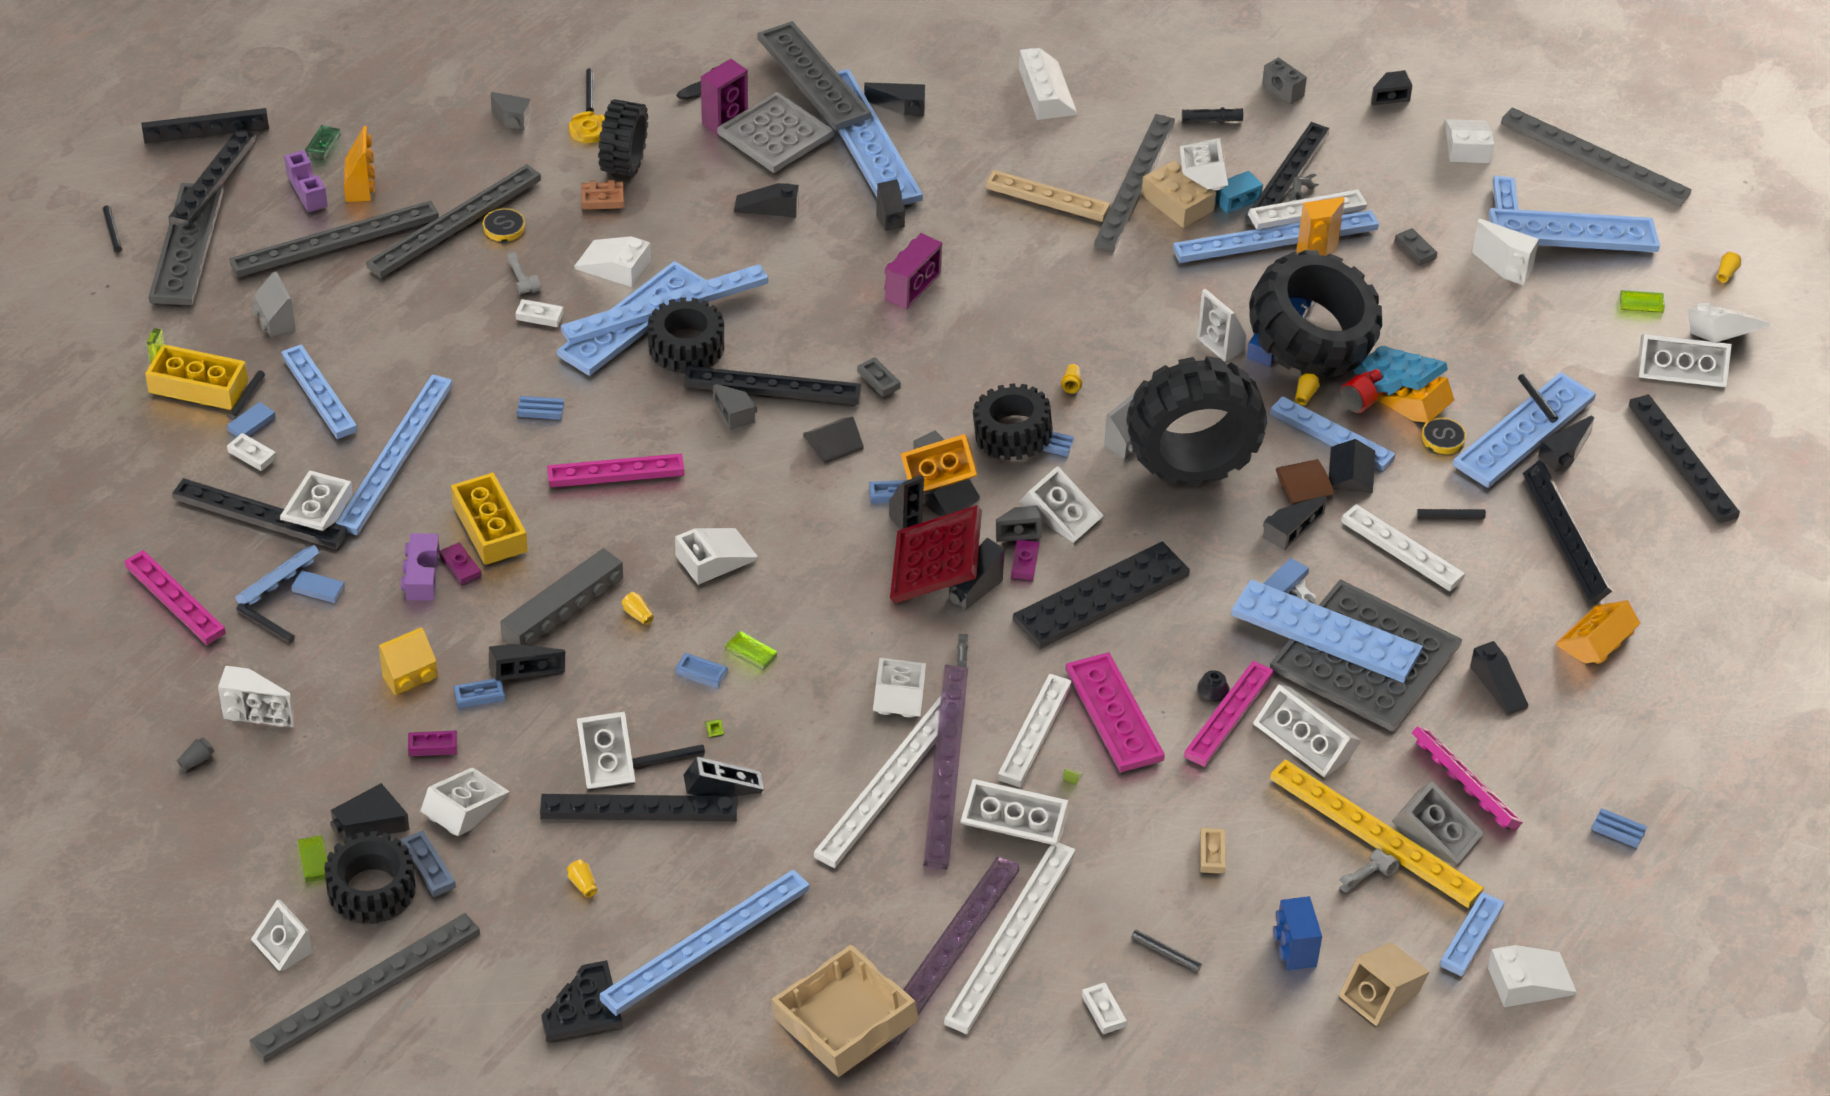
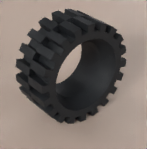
(623, 137)
(685, 352)
(1018, 438)
(364, 855)

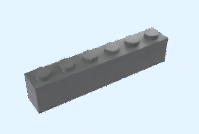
(562, 599)

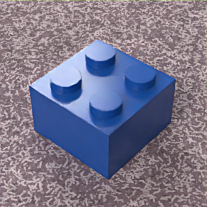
(1297, 933)

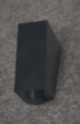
(988, 575)
(370, 811)

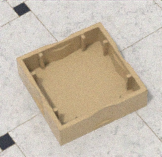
(844, 1010)

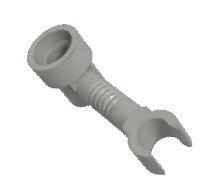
(525, 284)
(1379, 861)

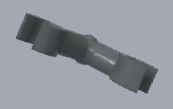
(1297, 184)
(962, 650)

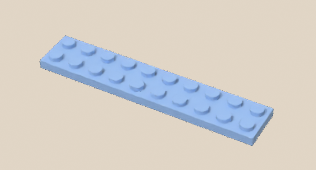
(875, 150)

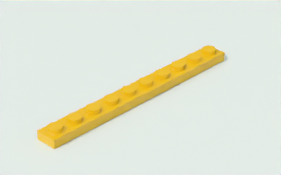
(1377, 833)

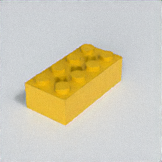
(196, 376)
(489, 518)

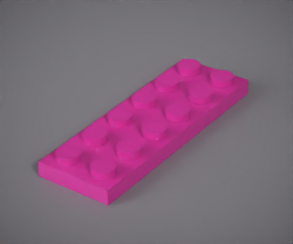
(1114, 712)

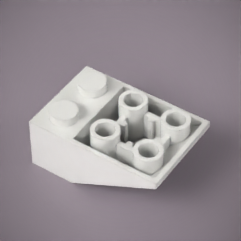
(712, 552)
(254, 698)

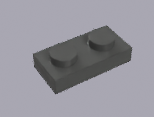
(1416, 246)
(879, 377)

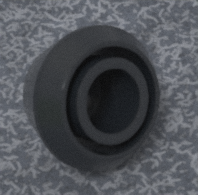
(1213, 686)

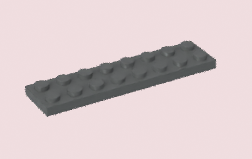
(814, 76)
(184, 254)

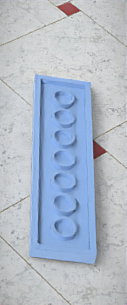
(1580, 229)
(595, 352)
(1523, 431)
(1327, 630)

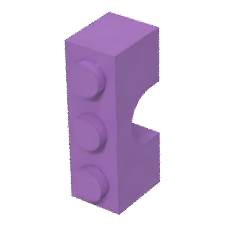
(308, 187)
(419, 578)

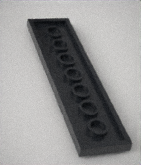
(1101, 594)

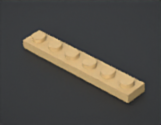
(1048, 195)

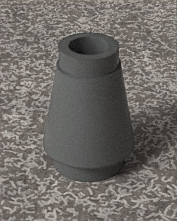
(195, 754)

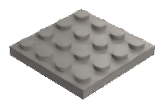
(775, 132)

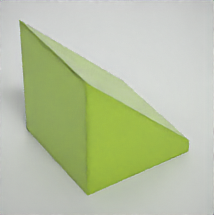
(714, 727)
(1072, 776)

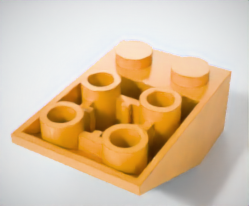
(359, 170)
(1420, 404)

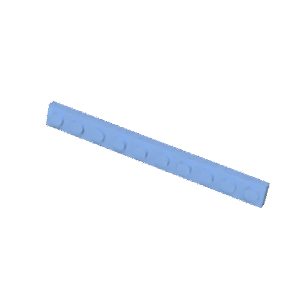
(1263, 238)
(641, 310)
(394, 454)
(704, 942)

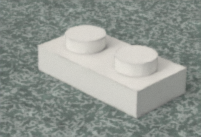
(539, 313)
(251, 452)
(1104, 1008)

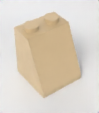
(1382, 982)

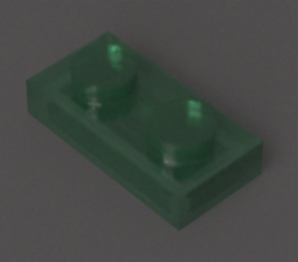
(322, 142)

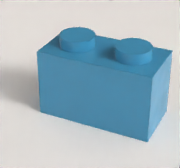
(1239, 193)

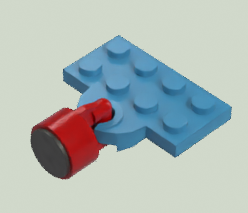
(1387, 372)

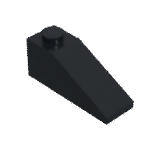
(900, 98)
(773, 200)
(1564, 446)
(907, 503)
(1292, 521)
(523, 661)
(1498, 677)
(717, 778)

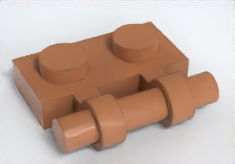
(602, 195)

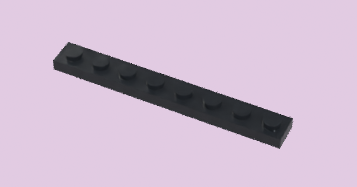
(1292, 166)
(212, 178)
(774, 385)
(1684, 459)
(254, 513)
(1567, 532)
(638, 807)

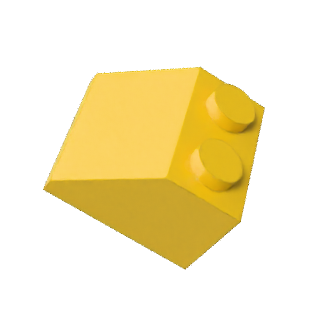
(407, 661)

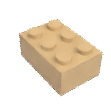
(1177, 194)

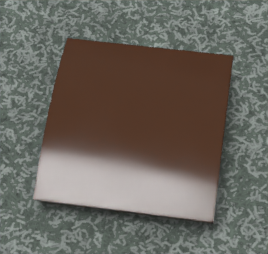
(1304, 481)

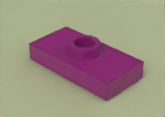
(1025, 560)
(460, 563)
(432, 743)

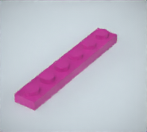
(615, 470)
(175, 597)
(1228, 713)
(1473, 785)

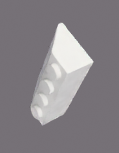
(1045, 84)
(1205, 163)
(1683, 360)
(1306, 731)
(1015, 812)

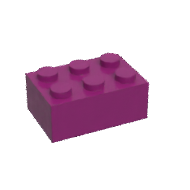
(723, 94)
(913, 271)

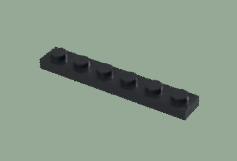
(204, 125)

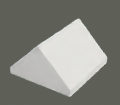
(282, 937)

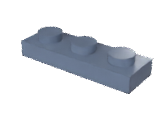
(429, 864)

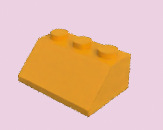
(1320, 225)
(941, 462)
(1600, 632)

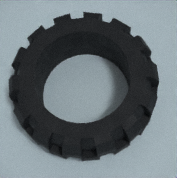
(1333, 287)
(1187, 389)

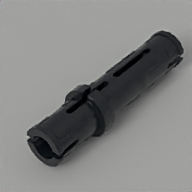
(1218, 115)

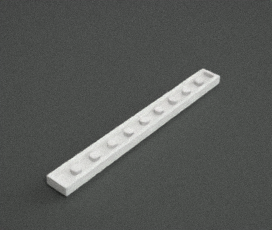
(880, 790)
(1009, 938)

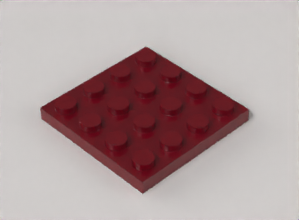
(936, 554)

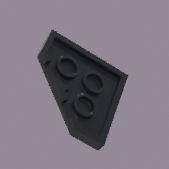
(579, 1005)

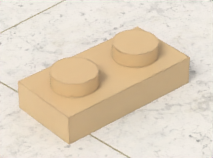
(1212, 850)

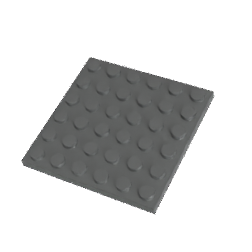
(1356, 687)

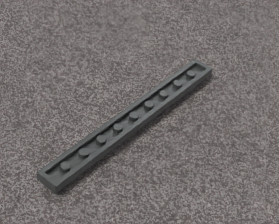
(1596, 156)
(1131, 188)
(453, 221)
(333, 239)
(364, 987)

